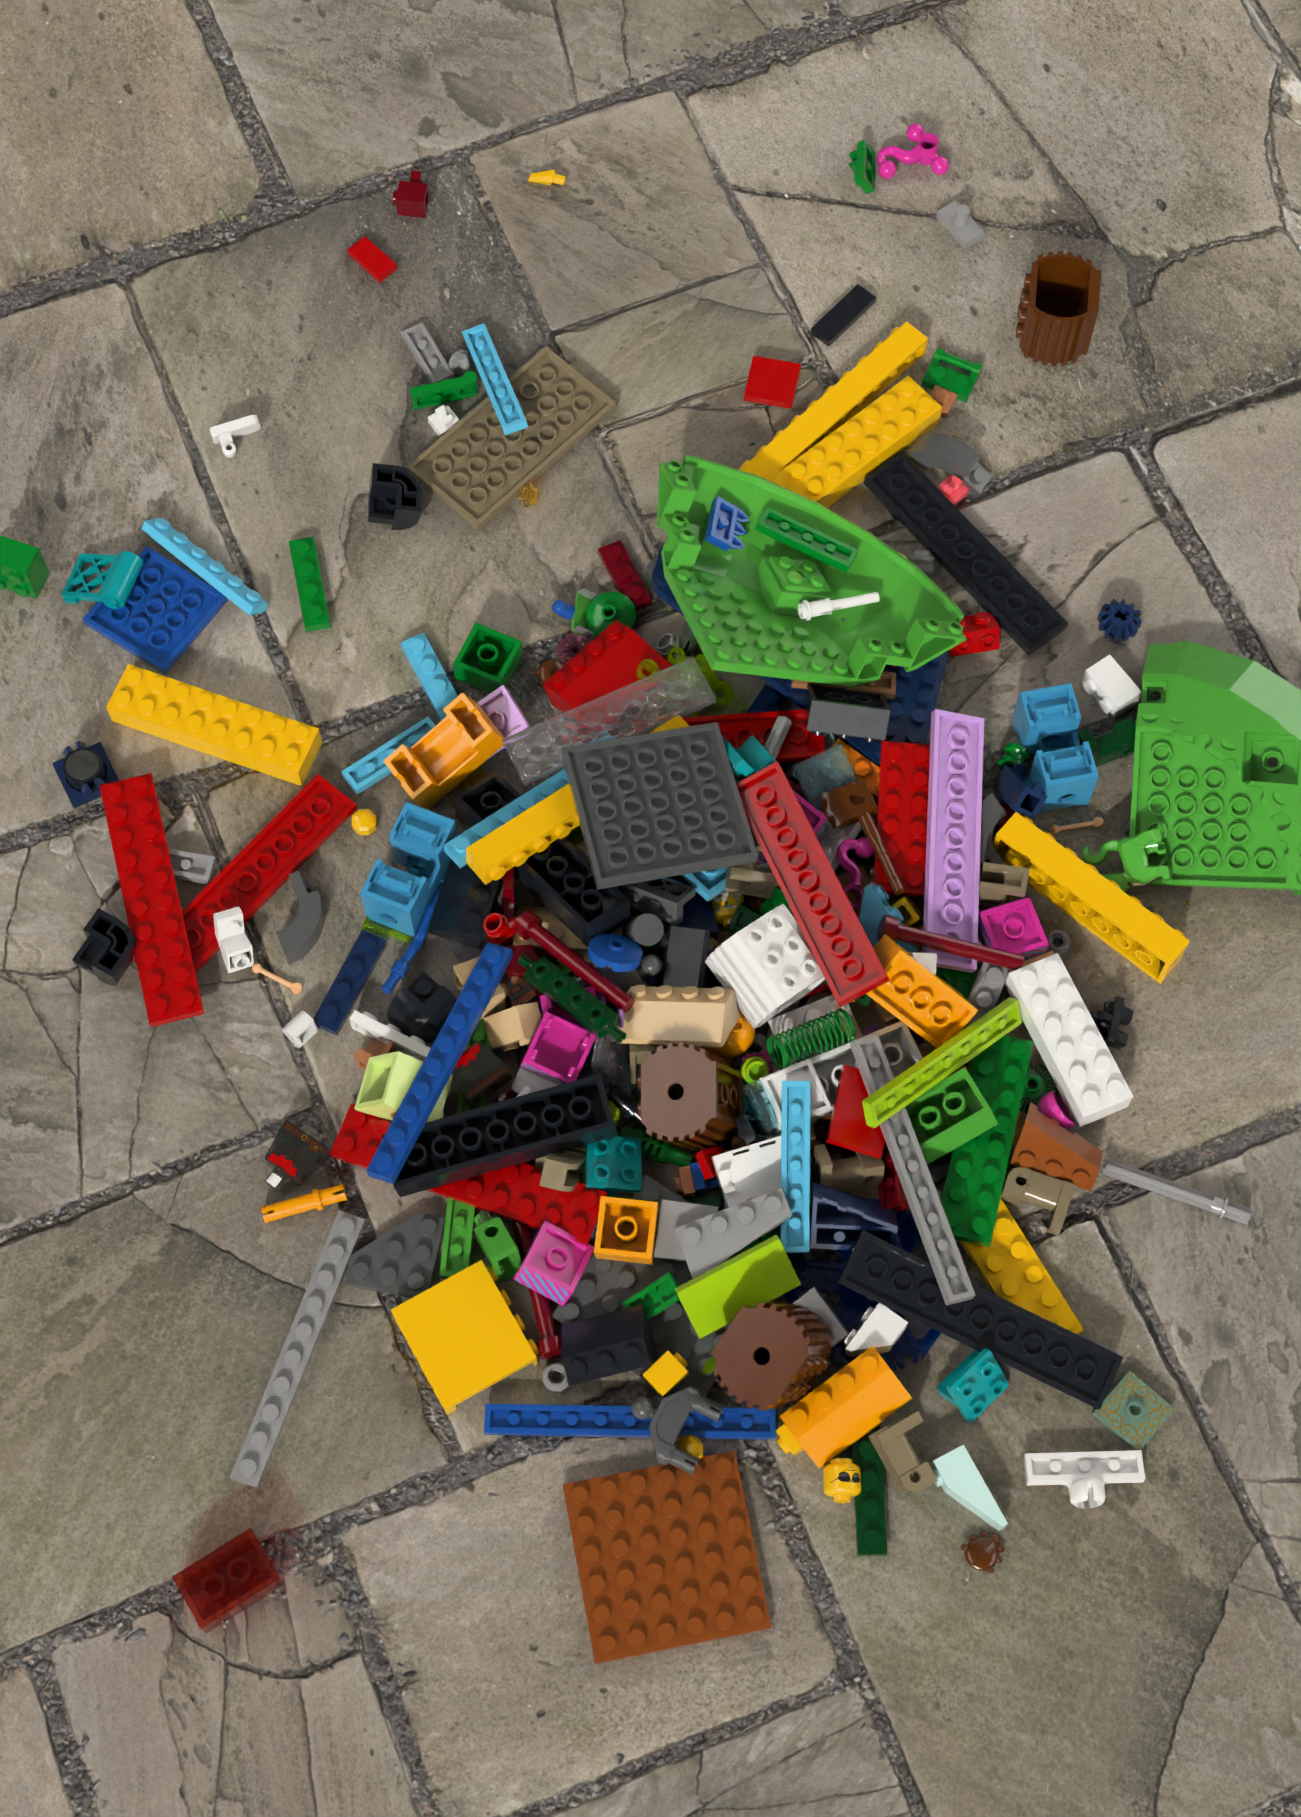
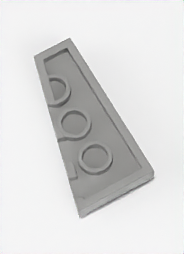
(730, 1231)

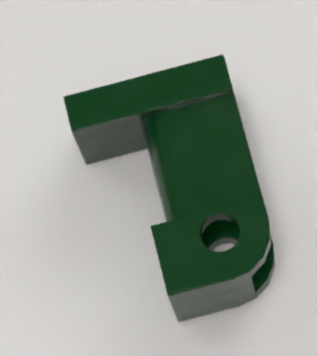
(1111, 744)

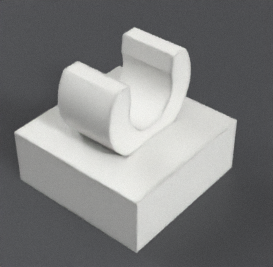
(442, 420)

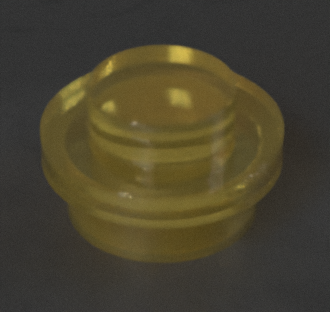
(529, 494)

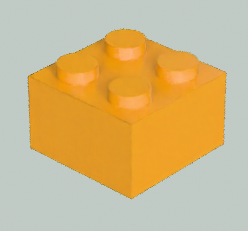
(626, 1230)

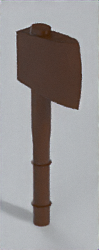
(856, 804)

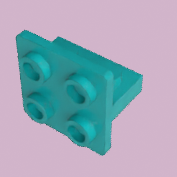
(747, 758)
(614, 1165)
(974, 1384)

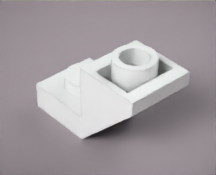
(232, 940)

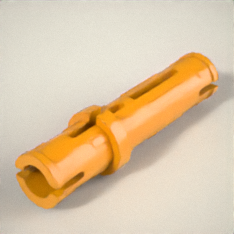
(304, 1203)

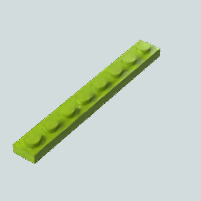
(941, 1062)

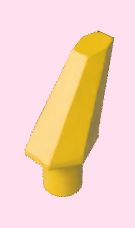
(547, 178)

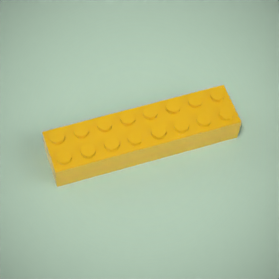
(862, 444)
(214, 724)
(1091, 898)

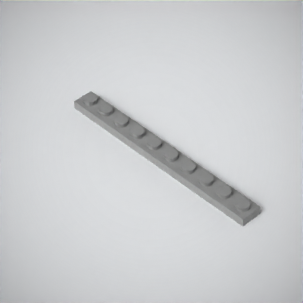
(915, 1179)
(297, 1350)

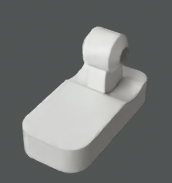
(227, 431)

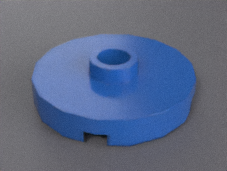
(614, 952)

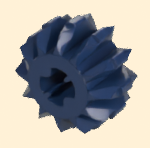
(1119, 620)

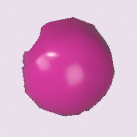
(1054, 1107)

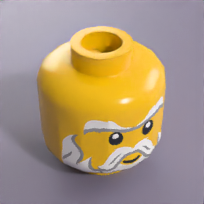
(725, 906)

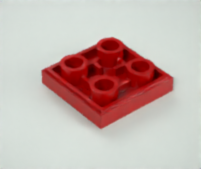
(772, 382)

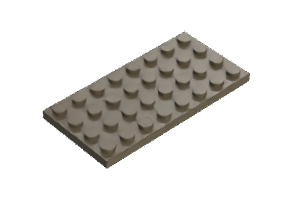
(482, 469)

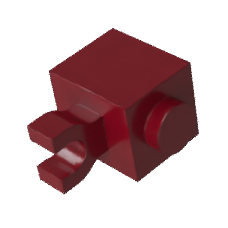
(412, 197)

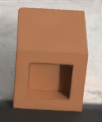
(373, 1049)

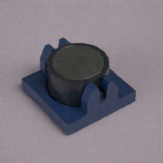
(84, 771)

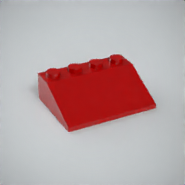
(601, 668)

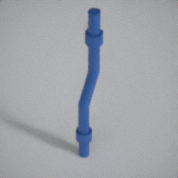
(401, 967)

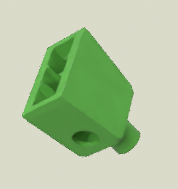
(497, 1246)

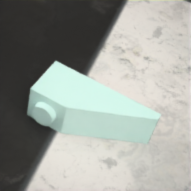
(963, 1482)

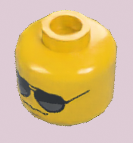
(842, 1480)

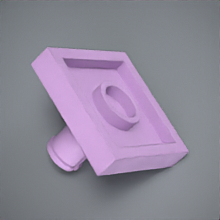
(504, 712)

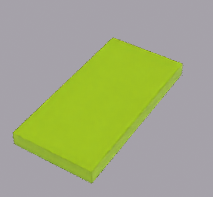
(743, 1280)

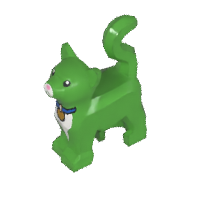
(1135, 859)

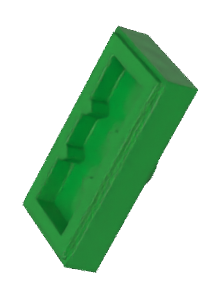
(655, 1296)

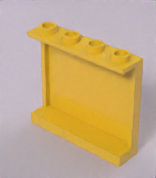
(464, 1335)

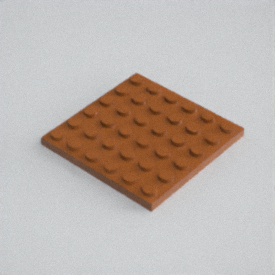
(665, 1558)

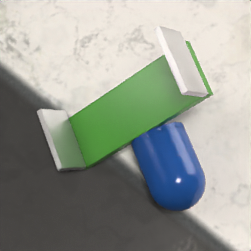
(578, 611)

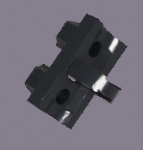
(1109, 1020)

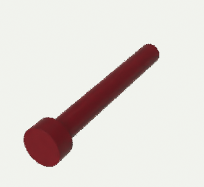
(530, 926)
(890, 926)
(550, 1343)

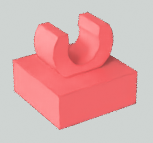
(953, 489)

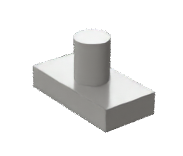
(960, 224)

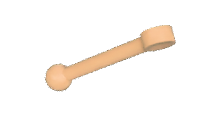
(1097, 823)
(295, 987)

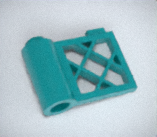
(115, 581)

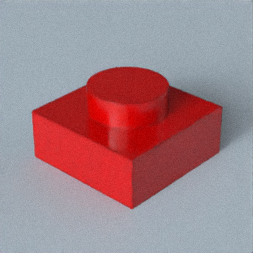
(705, 1161)

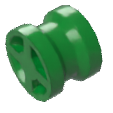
(1012, 754)

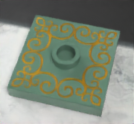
(1133, 1411)

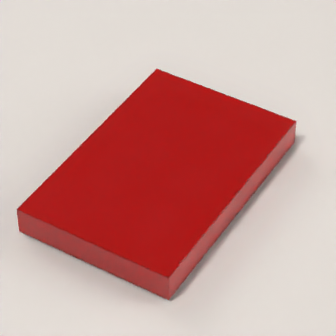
(848, 1120)

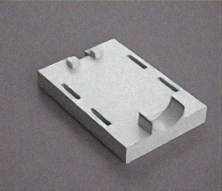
(750, 1172)

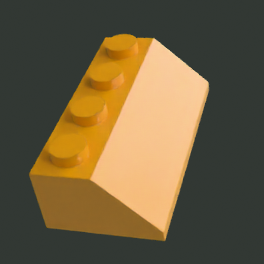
(845, 1407)

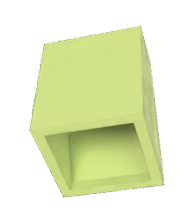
(387, 1083)

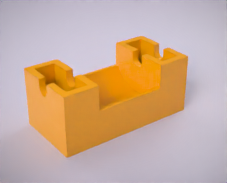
(446, 752)
(919, 996)

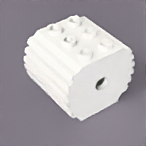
(767, 966)

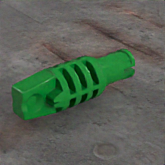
(657, 1149)

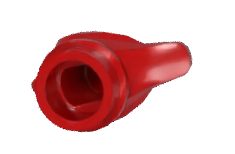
(499, 929)

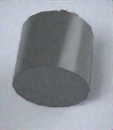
(644, 929)

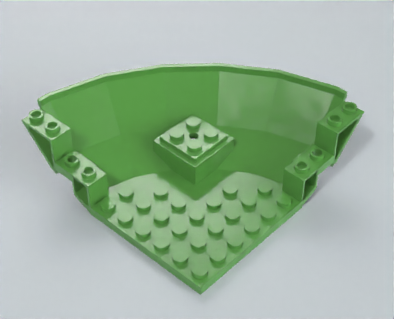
(748, 598)
(1208, 774)

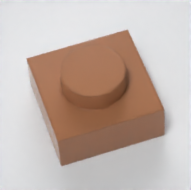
(944, 398)
(684, 1183)

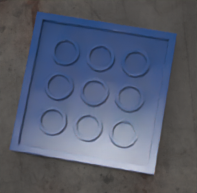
(161, 613)

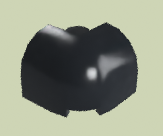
(394, 497)
(107, 948)
(421, 1008)

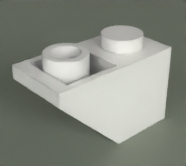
(880, 1329)

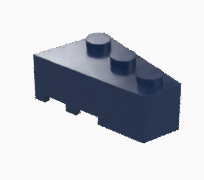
(839, 1218)

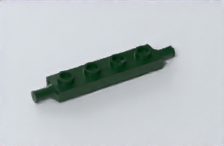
(572, 997)

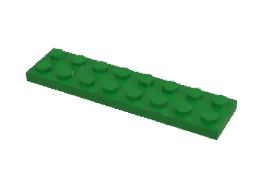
(980, 1165)

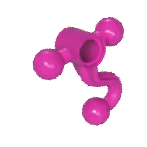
(925, 152)
(864, 850)

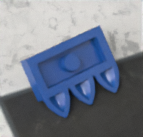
(724, 525)

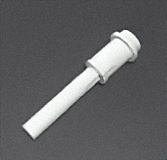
(826, 606)

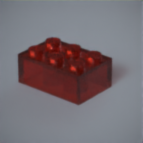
(228, 1580)

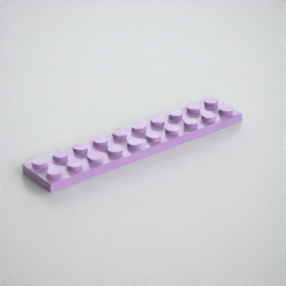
(954, 832)

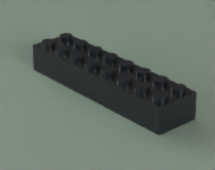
(558, 875)
(507, 1134)

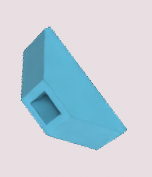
(873, 908)

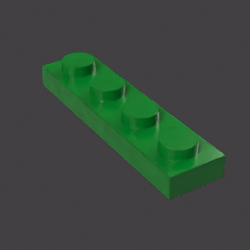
(806, 539)
(309, 584)

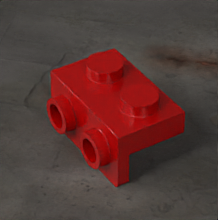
(981, 635)

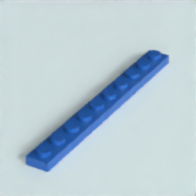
(439, 1064)
(620, 1422)

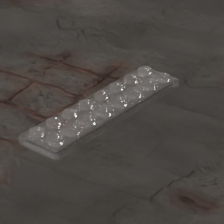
(616, 715)

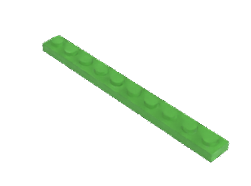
(460, 1216)

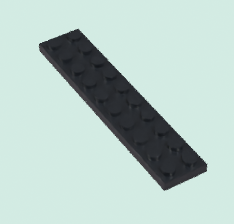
(965, 553)
(986, 1321)

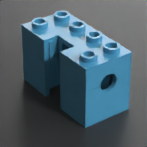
(1048, 725)
(401, 897)

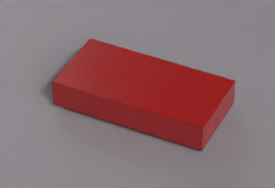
(372, 259)

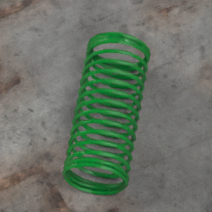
(836, 1028)

